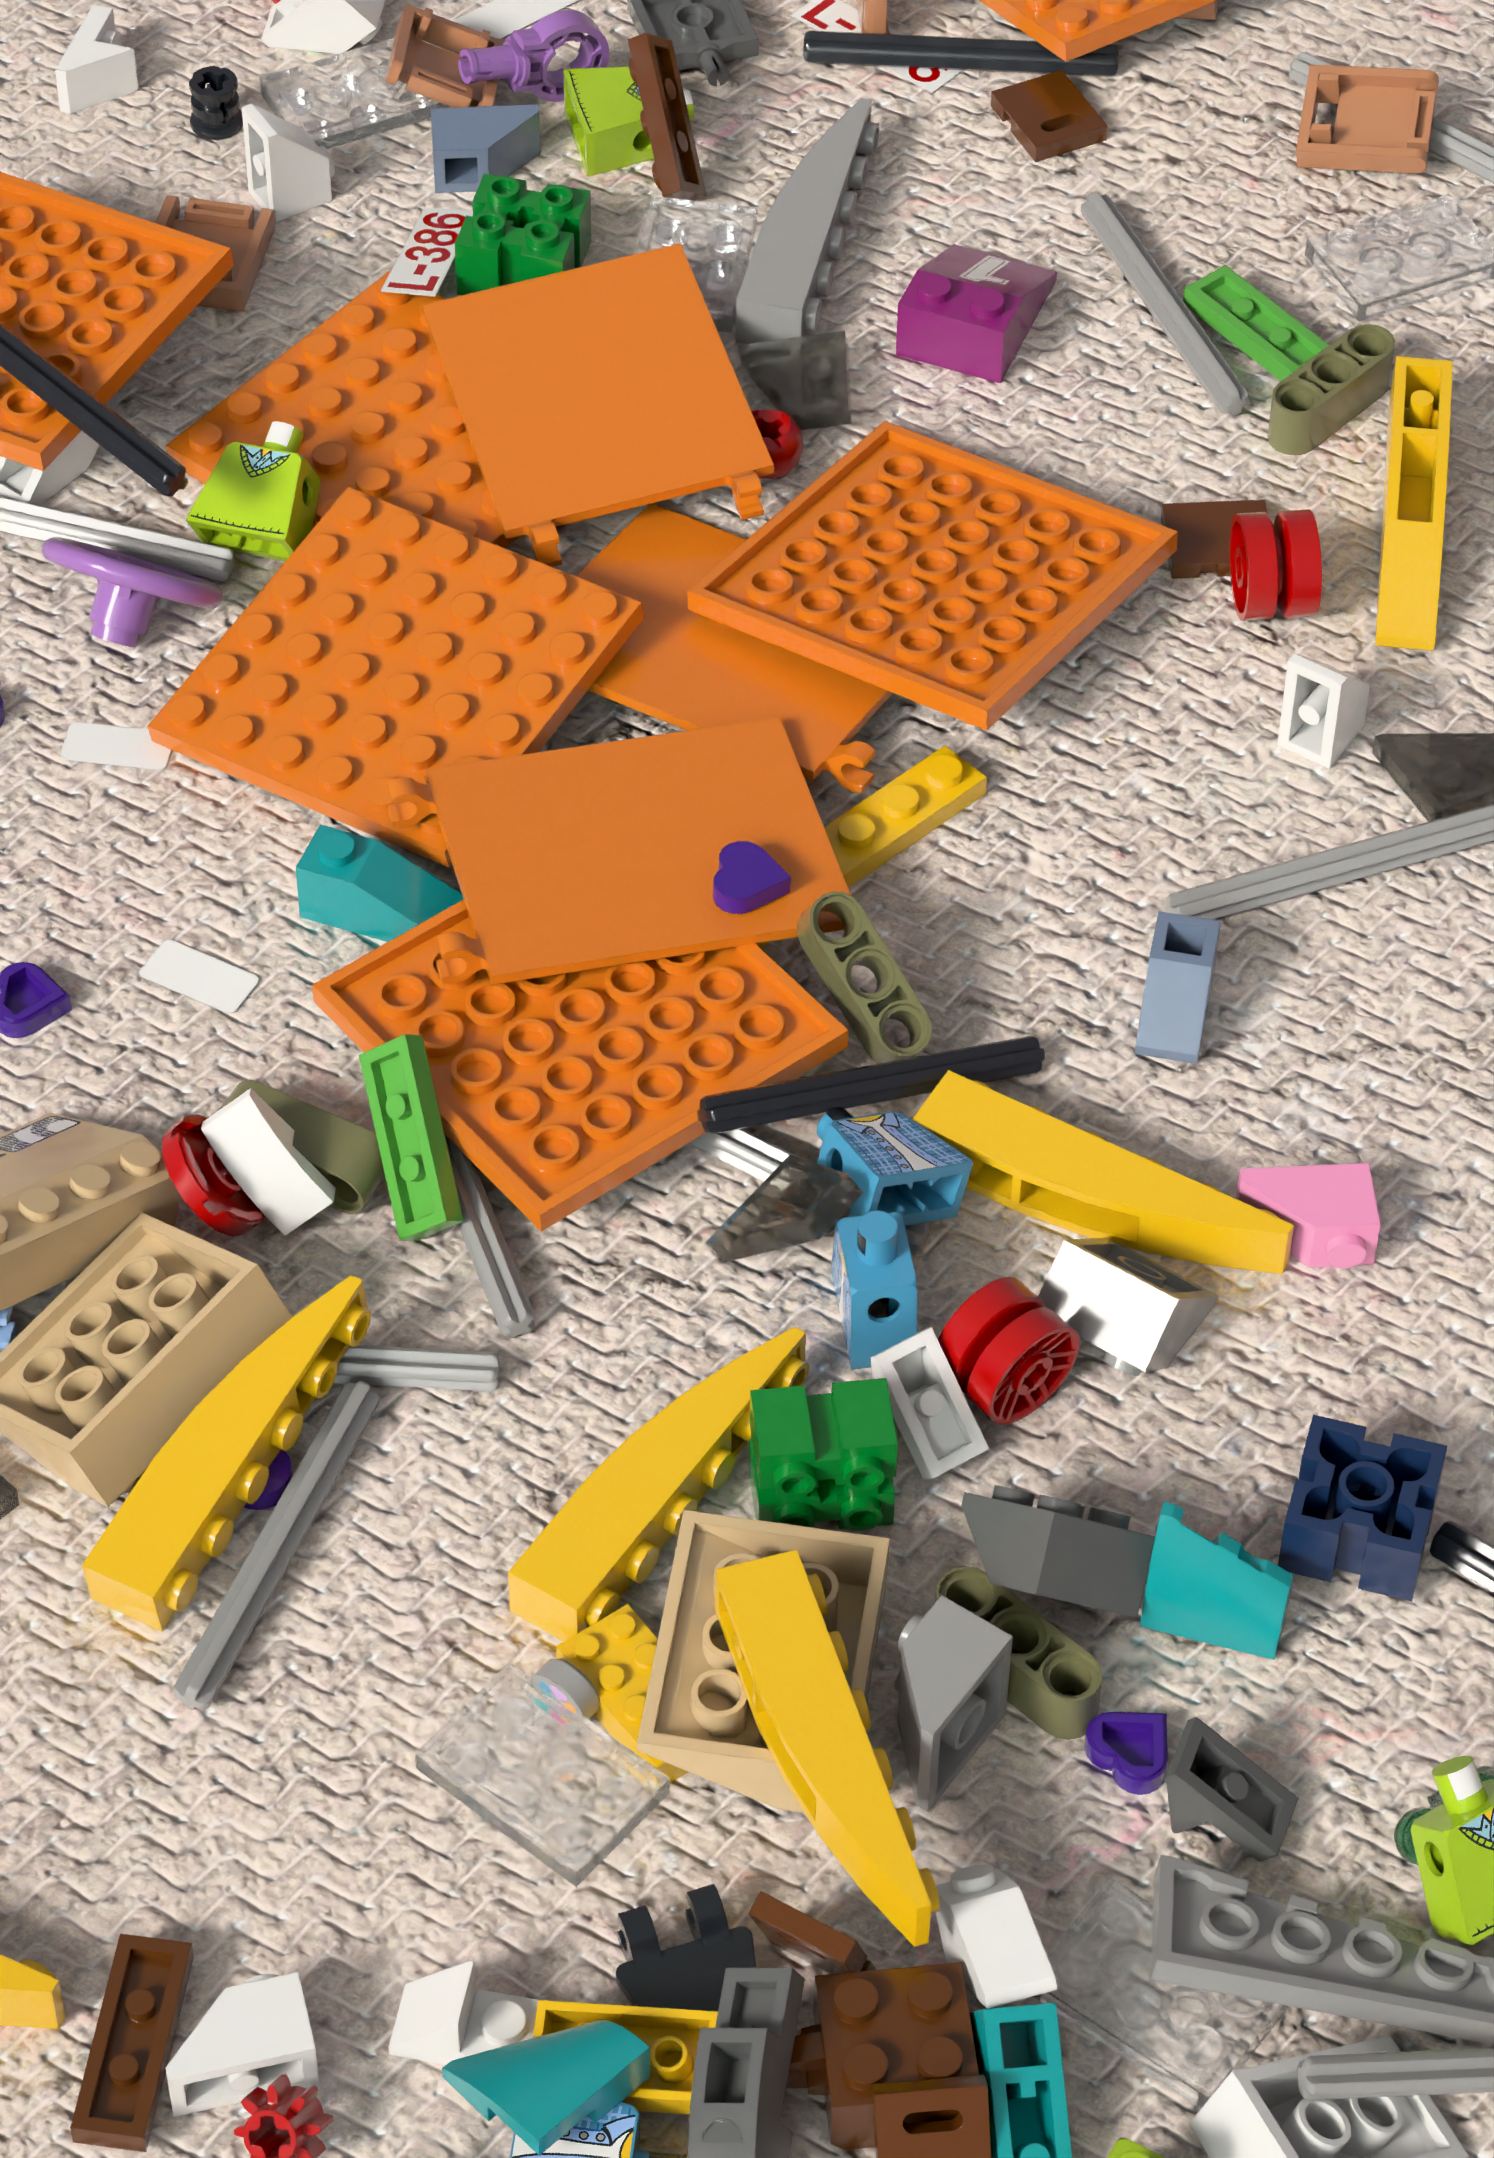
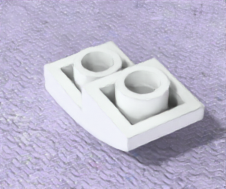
(265, 1164)

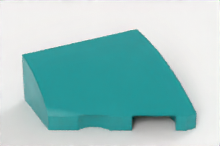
(1213, 1590)
(553, 2079)

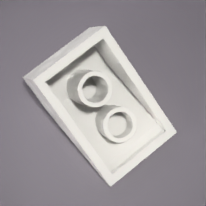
(1265, 2116)

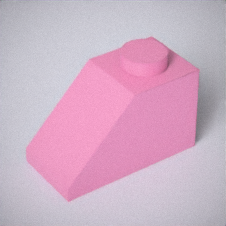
(1327, 1204)

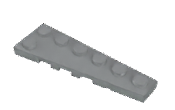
(1261, 1949)

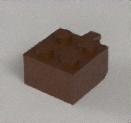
(878, 2032)

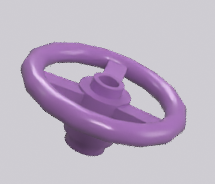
(128, 587)

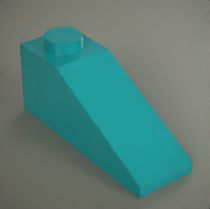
(366, 886)
(1025, 2080)

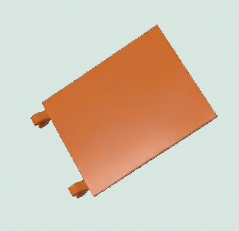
(597, 394)
(715, 675)
(617, 848)

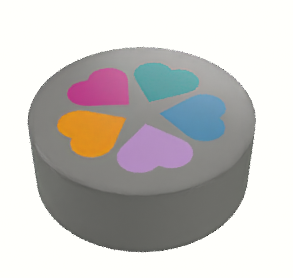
(569, 1686)

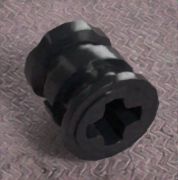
(214, 103)

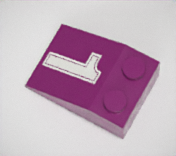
(970, 311)

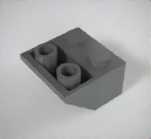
(1058, 1551)

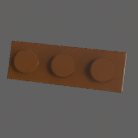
(666, 117)
(132, 2043)

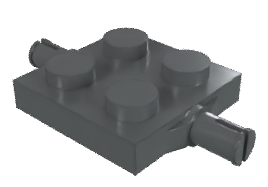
(701, 32)

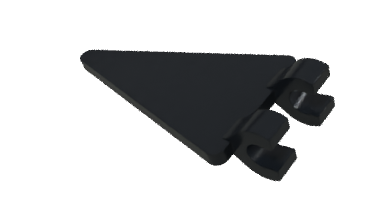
(685, 1974)

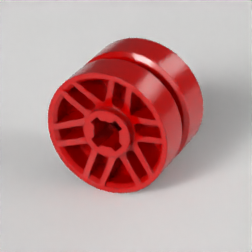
(1275, 564)
(1008, 1350)

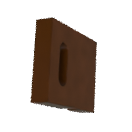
(1049, 115)
(1203, 535)
(808, 1937)
(955, 2138)

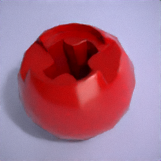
(781, 438)

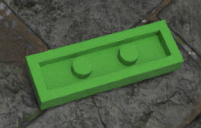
(1252, 322)
(411, 1138)

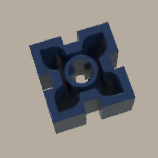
(1362, 1507)

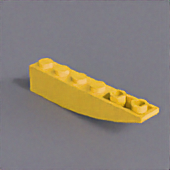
(1414, 503)
(1096, 1186)
(220, 1462)
(638, 1495)
(819, 1731)

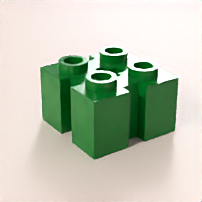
(520, 233)
(824, 1455)

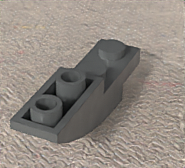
(746, 2067)

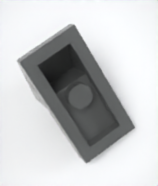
(1226, 1788)

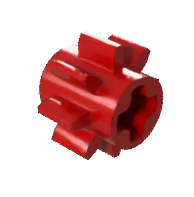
(283, 2121)

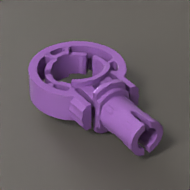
(528, 52)

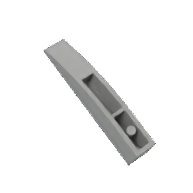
(805, 233)

